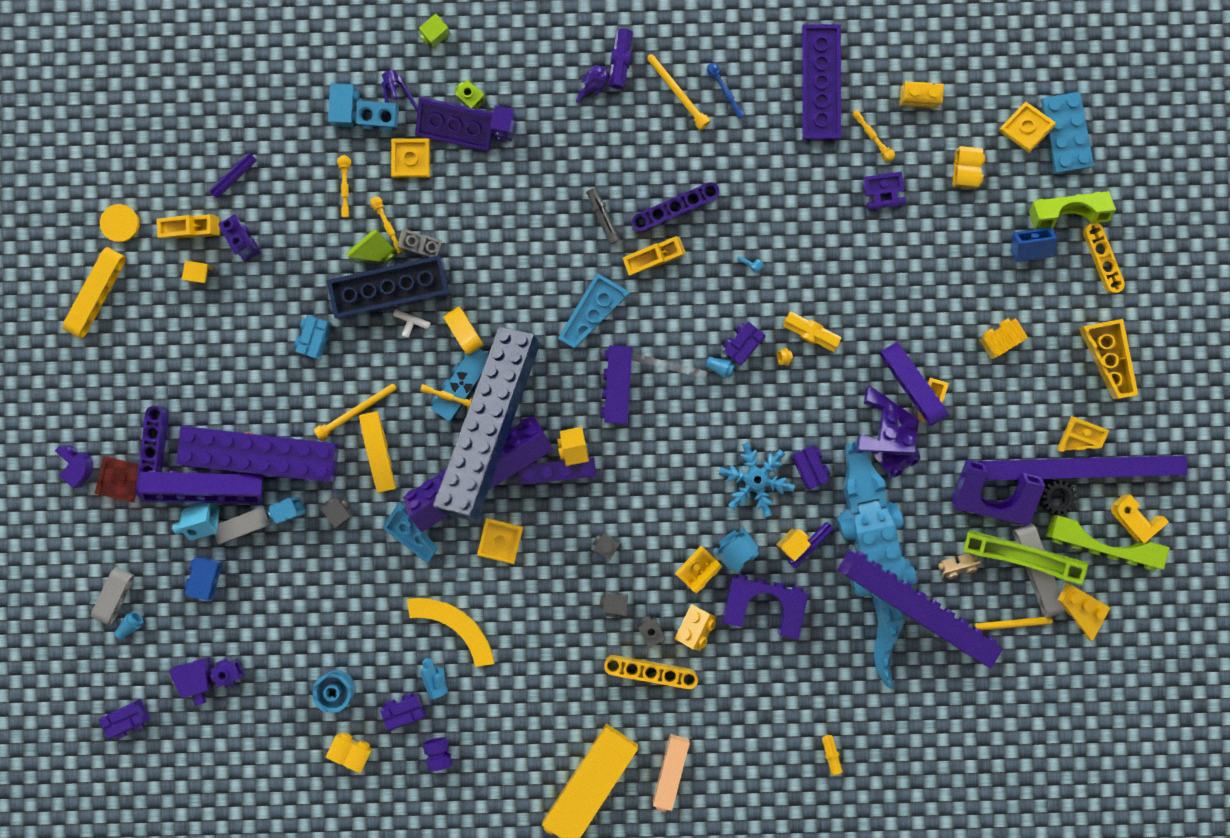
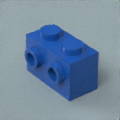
(1033, 244)
(203, 578)

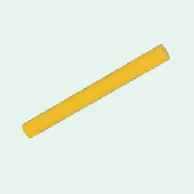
(1013, 623)

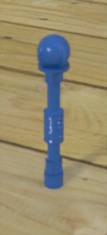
(714, 72)

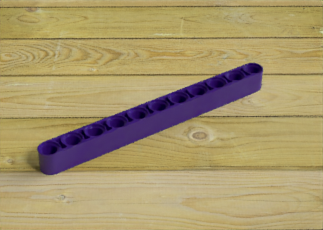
(1087, 467)

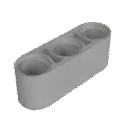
(241, 525)
(112, 596)

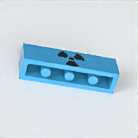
(461, 384)

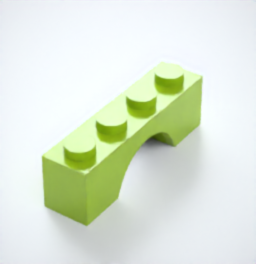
(1095, 207)

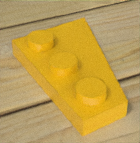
(1084, 609)

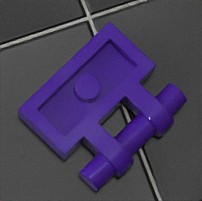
(884, 184)

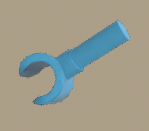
(756, 266)

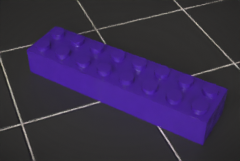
(522, 447)
(257, 454)

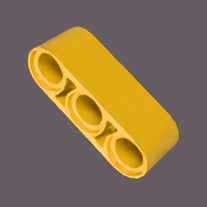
(463, 330)

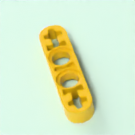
(1107, 256)

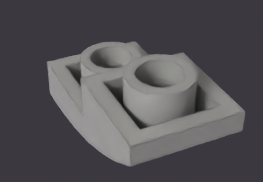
(419, 243)

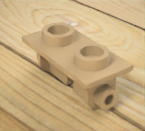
(966, 564)

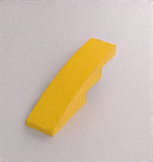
(377, 451)

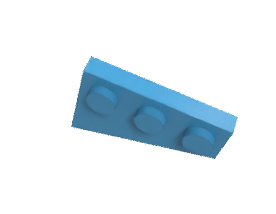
(407, 533)

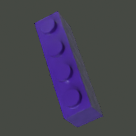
(618, 384)
(556, 471)

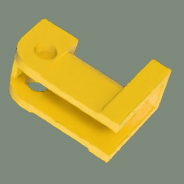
(1128, 515)

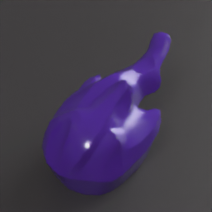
(594, 80)

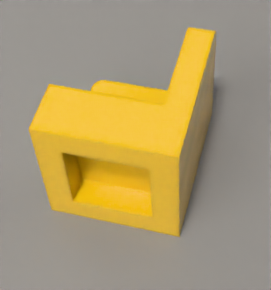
(195, 272)

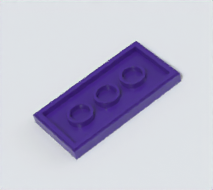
(454, 124)

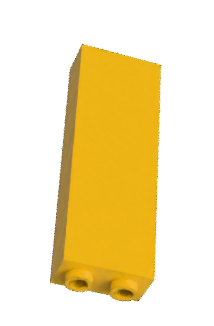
(590, 784)

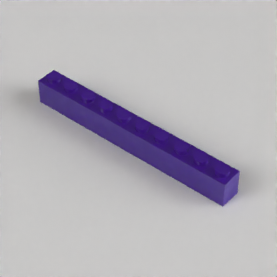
(918, 608)

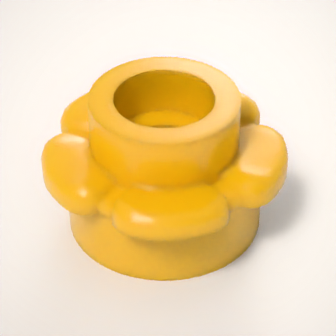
(784, 357)

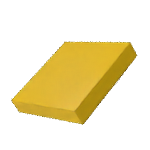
(1027, 127)
(410, 158)
(500, 541)

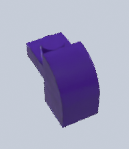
(79, 466)

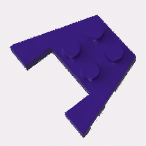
(896, 430)

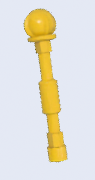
(887, 153)
(344, 164)
(376, 204)
(445, 395)

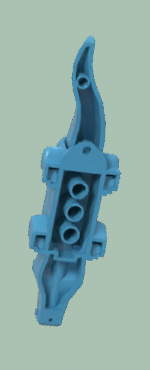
(873, 527)

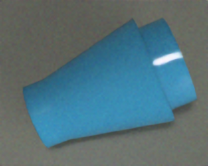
(720, 366)
(130, 623)

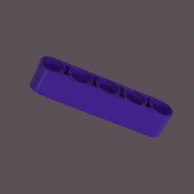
(682, 201)
(914, 384)
(149, 442)

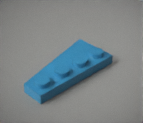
(592, 309)

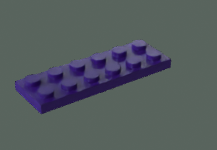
(821, 81)

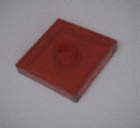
(117, 479)

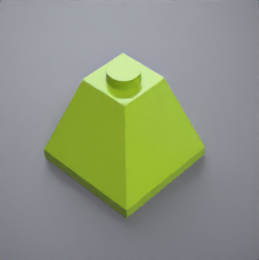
(372, 249)

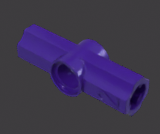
(620, 58)

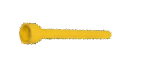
(701, 120)
(323, 431)

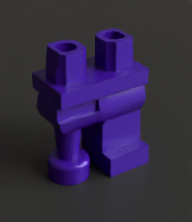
(239, 238)

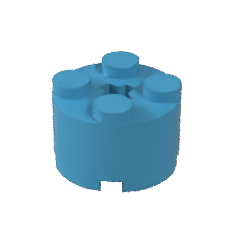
(736, 549)
(330, 702)

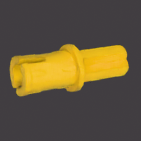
(832, 755)

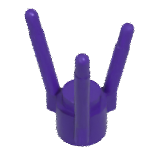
(391, 82)

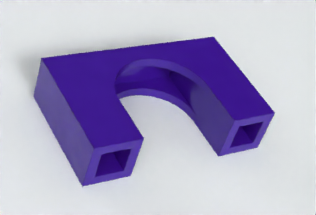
(1017, 508)
(792, 602)

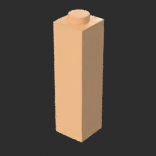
(670, 773)

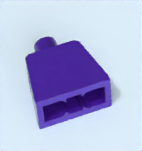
(193, 679)

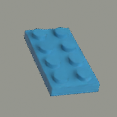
(1069, 138)

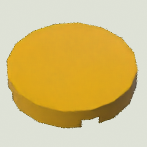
(119, 223)

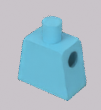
(198, 521)

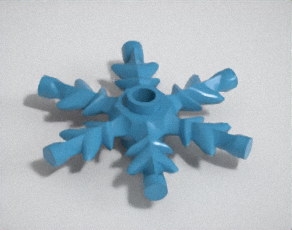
(754, 471)

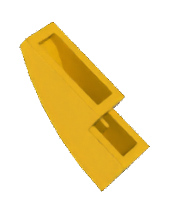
(188, 226)
(654, 255)

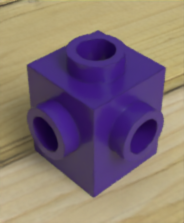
(226, 672)

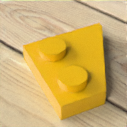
(1082, 435)

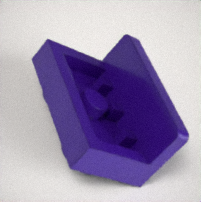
(895, 464)

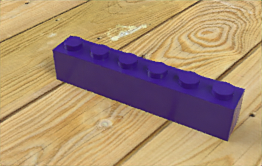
(201, 487)

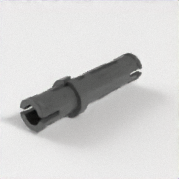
(594, 196)

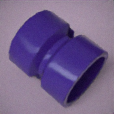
(437, 754)

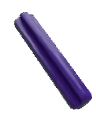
(233, 175)
(815, 540)

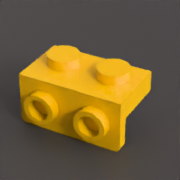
(698, 569)
(696, 628)

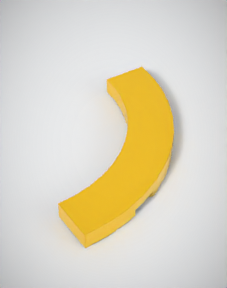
(458, 621)

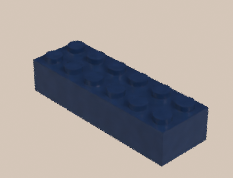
(388, 287)

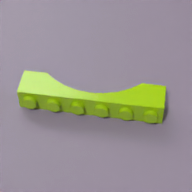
(1069, 531)
(1048, 562)

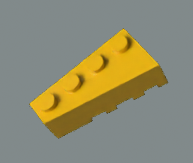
(1112, 356)

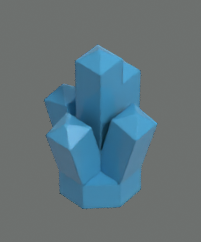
(433, 679)

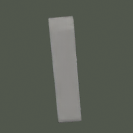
(1042, 583)

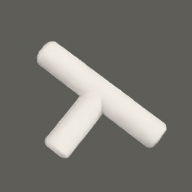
(411, 320)

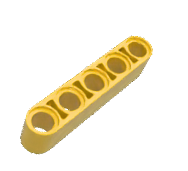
(94, 292)
(659, 677)

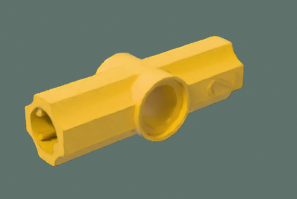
(811, 332)

